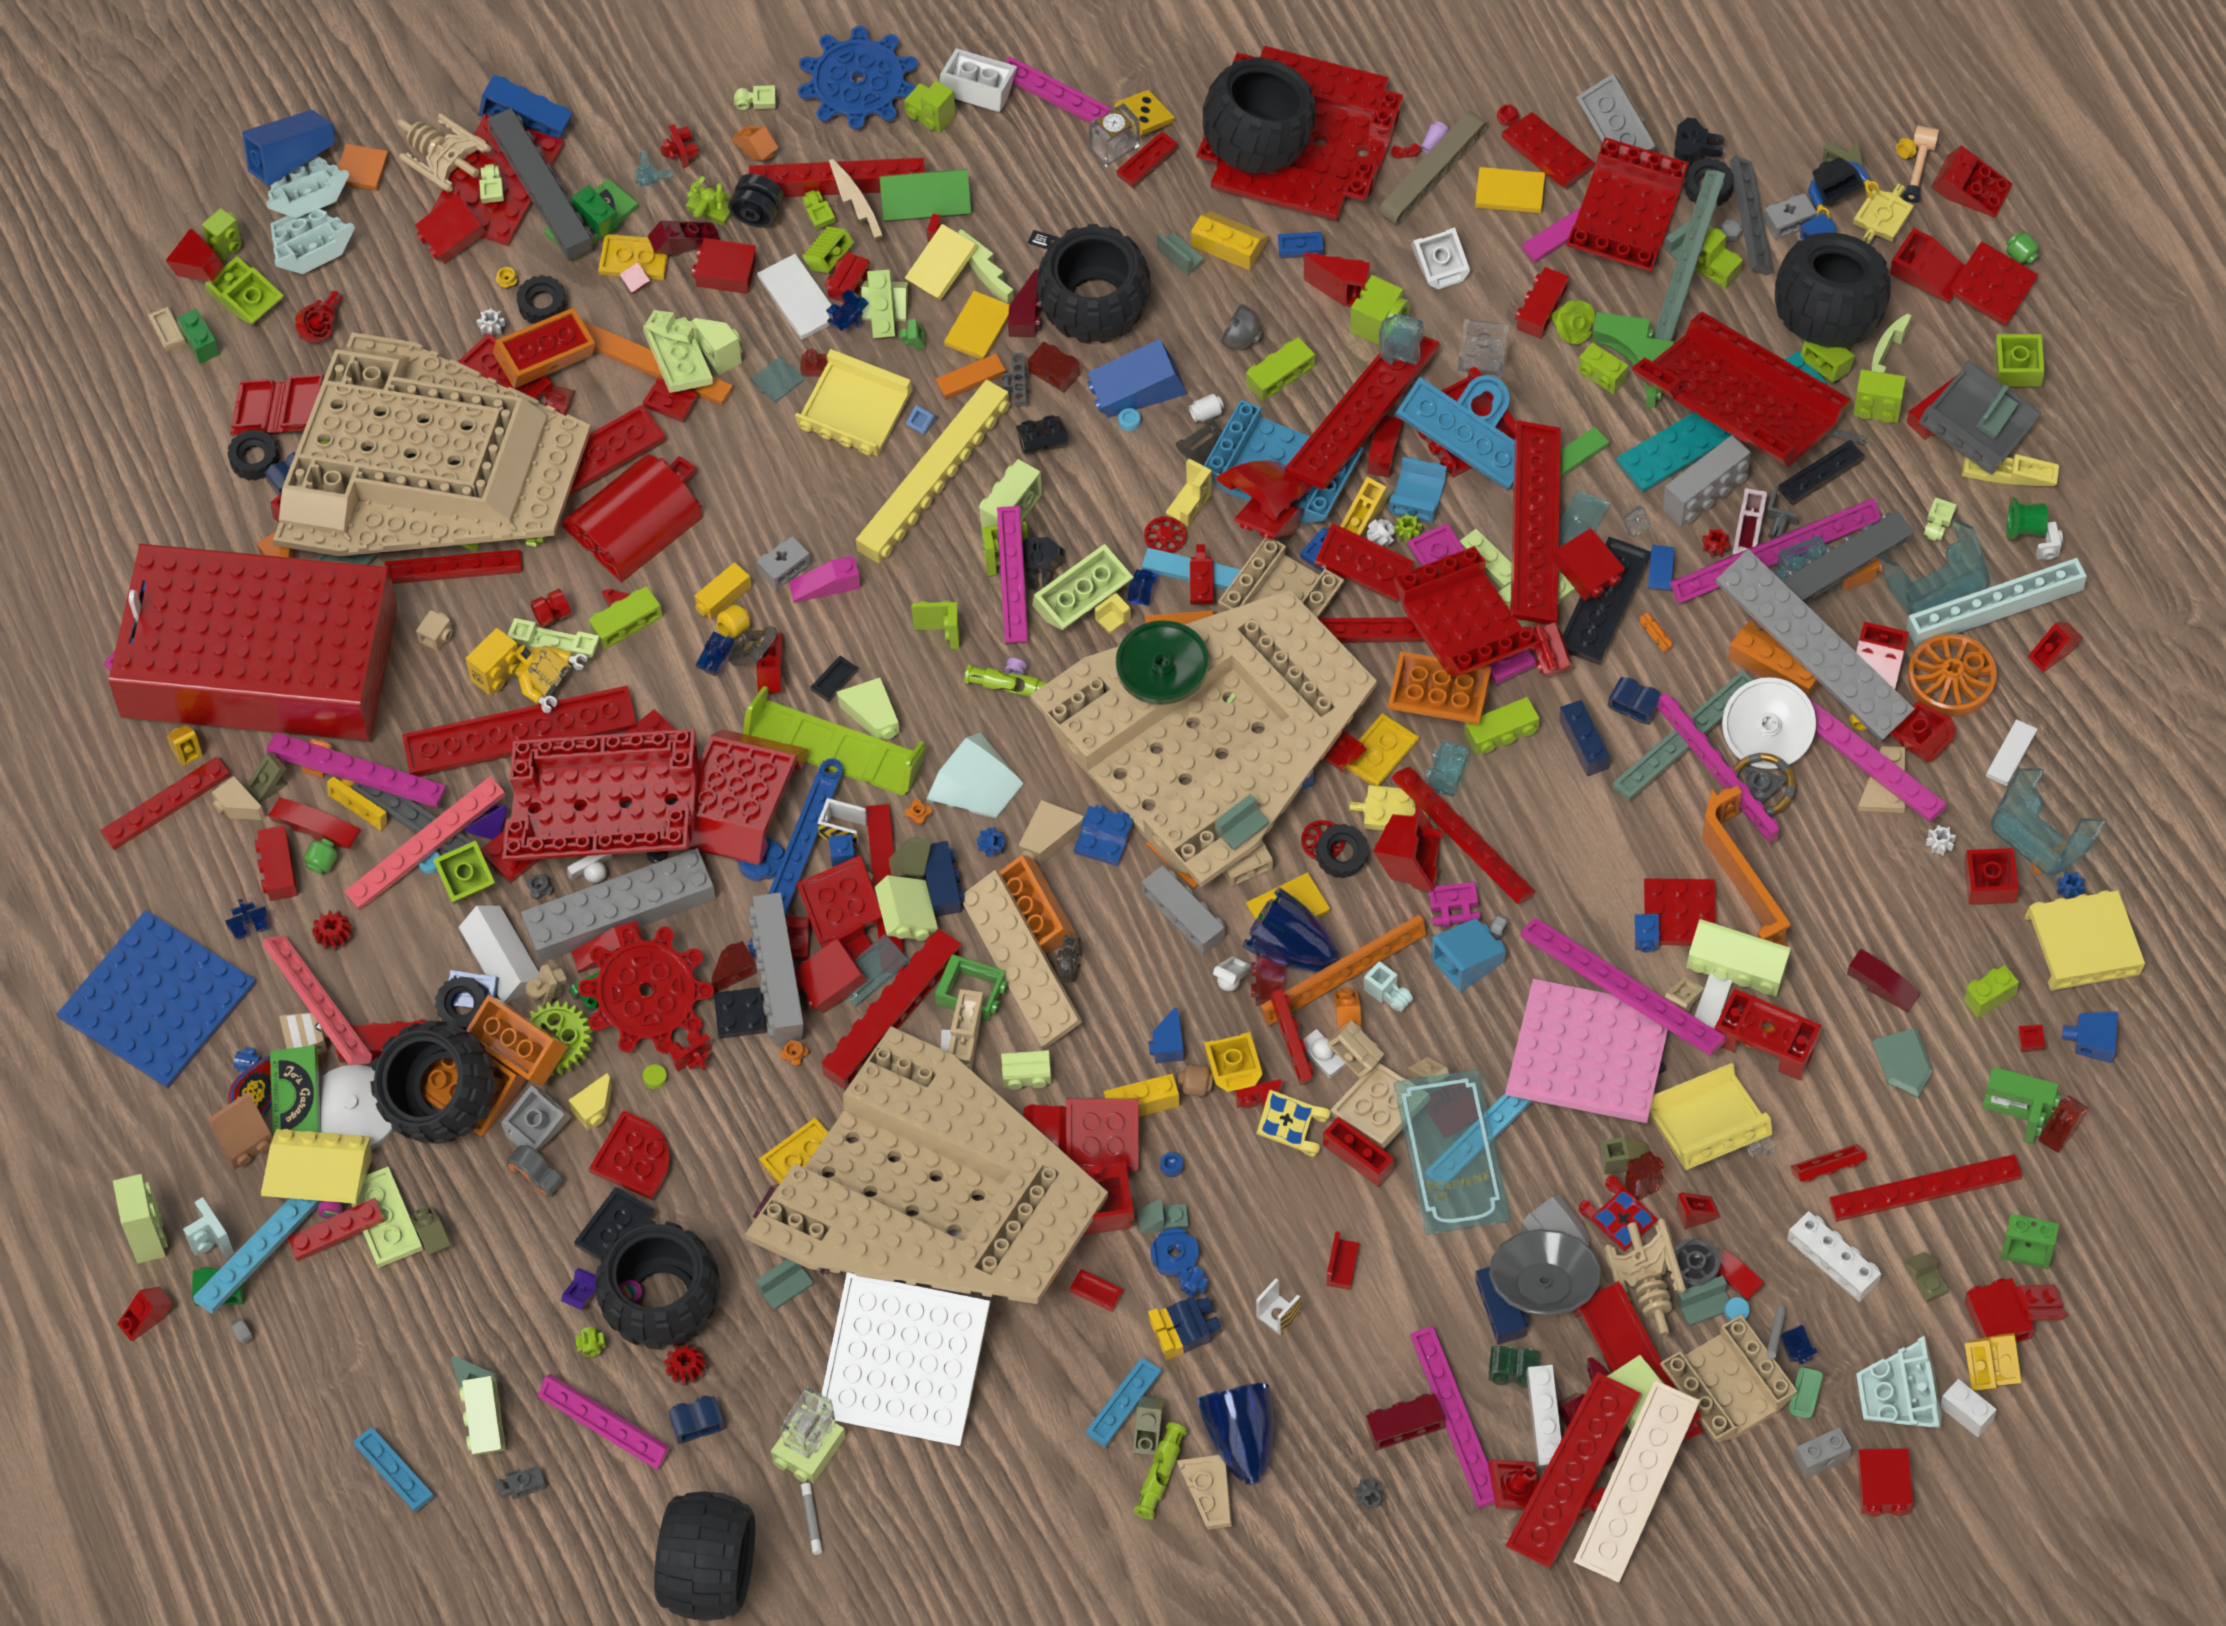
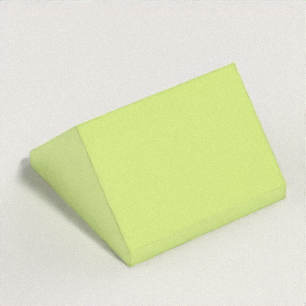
(899, 296)

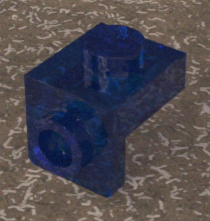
(1142, 586)
(1797, 1345)

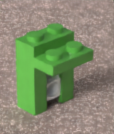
(2022, 1098)

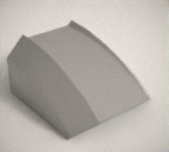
(534, 1119)
(1556, 1216)

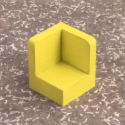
(1112, 613)

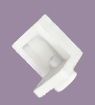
(2053, 543)

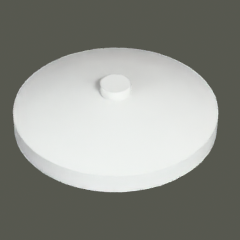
(1771, 719)
(349, 1104)

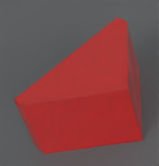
(1695, 1209)

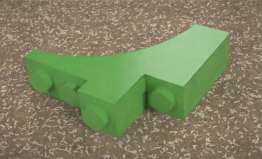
(1631, 339)

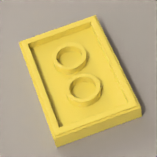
(941, 262)

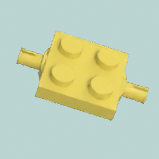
(1883, 214)
(1381, 804)

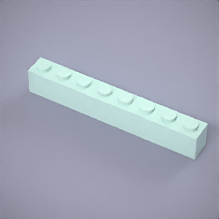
(1997, 601)

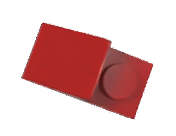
(559, 398)
(798, 934)
(1256, 1094)

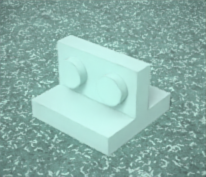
(207, 1232)

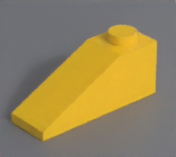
(1366, 506)

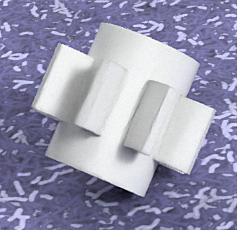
(491, 322)
(1381, 532)
(1940, 840)

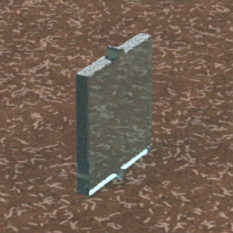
(777, 379)

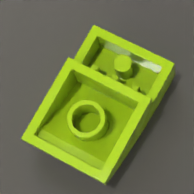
(243, 291)

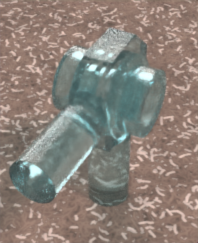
(646, 175)

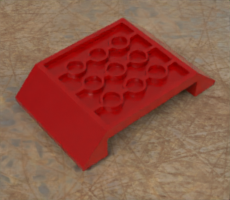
(1628, 204)
(1461, 613)
(740, 792)

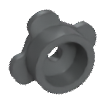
(537, 880)

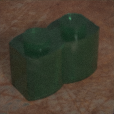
(1511, 1364)

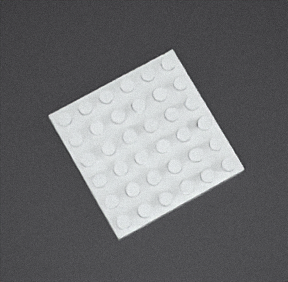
(905, 1358)

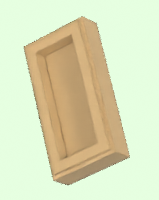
(166, 329)

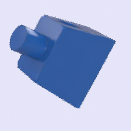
(2094, 1035)

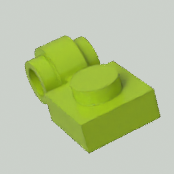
(817, 210)

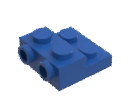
(1104, 835)

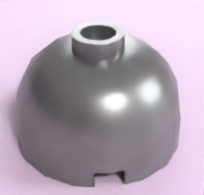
(1242, 329)
(1697, 1261)

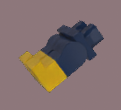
(1183, 1326)

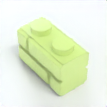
(1026, 1069)

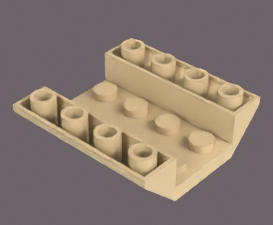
(1273, 572)
(1731, 1380)

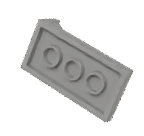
(1614, 114)

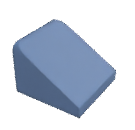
(921, 419)

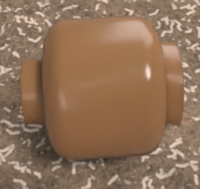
(1195, 1080)

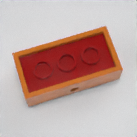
(544, 347)

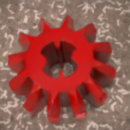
(332, 930)
(694, 1364)

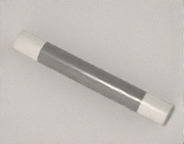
(811, 1518)

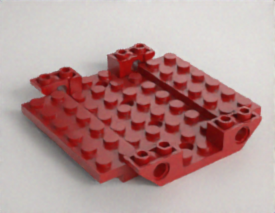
(1351, 117)

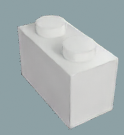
(1968, 1408)

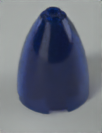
(1291, 935)
(1240, 1428)

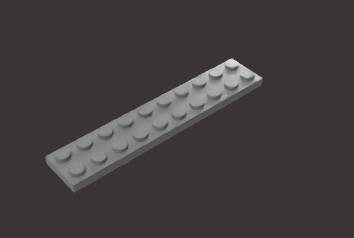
(1814, 645)

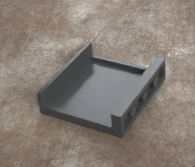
(1963, 405)

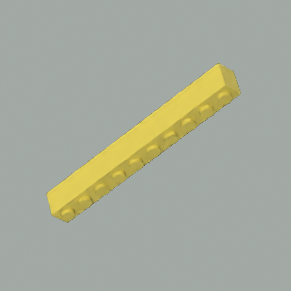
(932, 472)

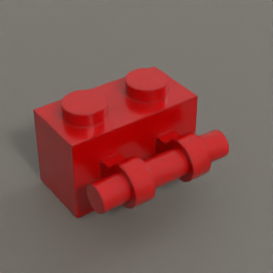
(1552, 652)

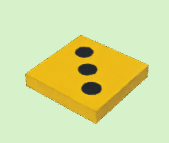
(1148, 110)

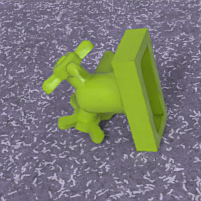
(708, 203)

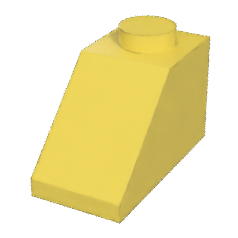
(592, 1103)

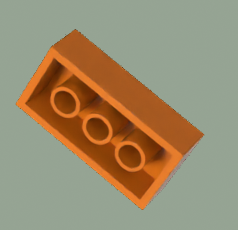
(516, 1040)

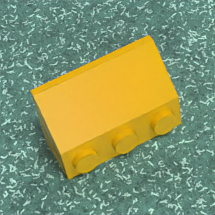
(1228, 239)

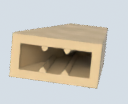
(1049, 831)

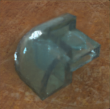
(1400, 339)

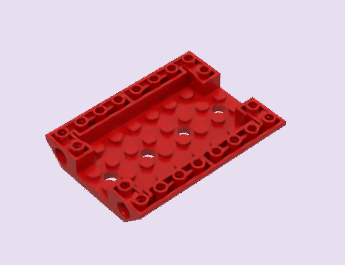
(602, 775)

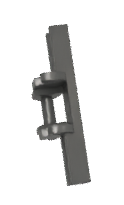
(1017, 374)

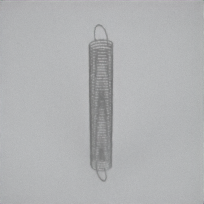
(1851, 434)

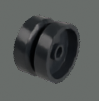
(755, 200)

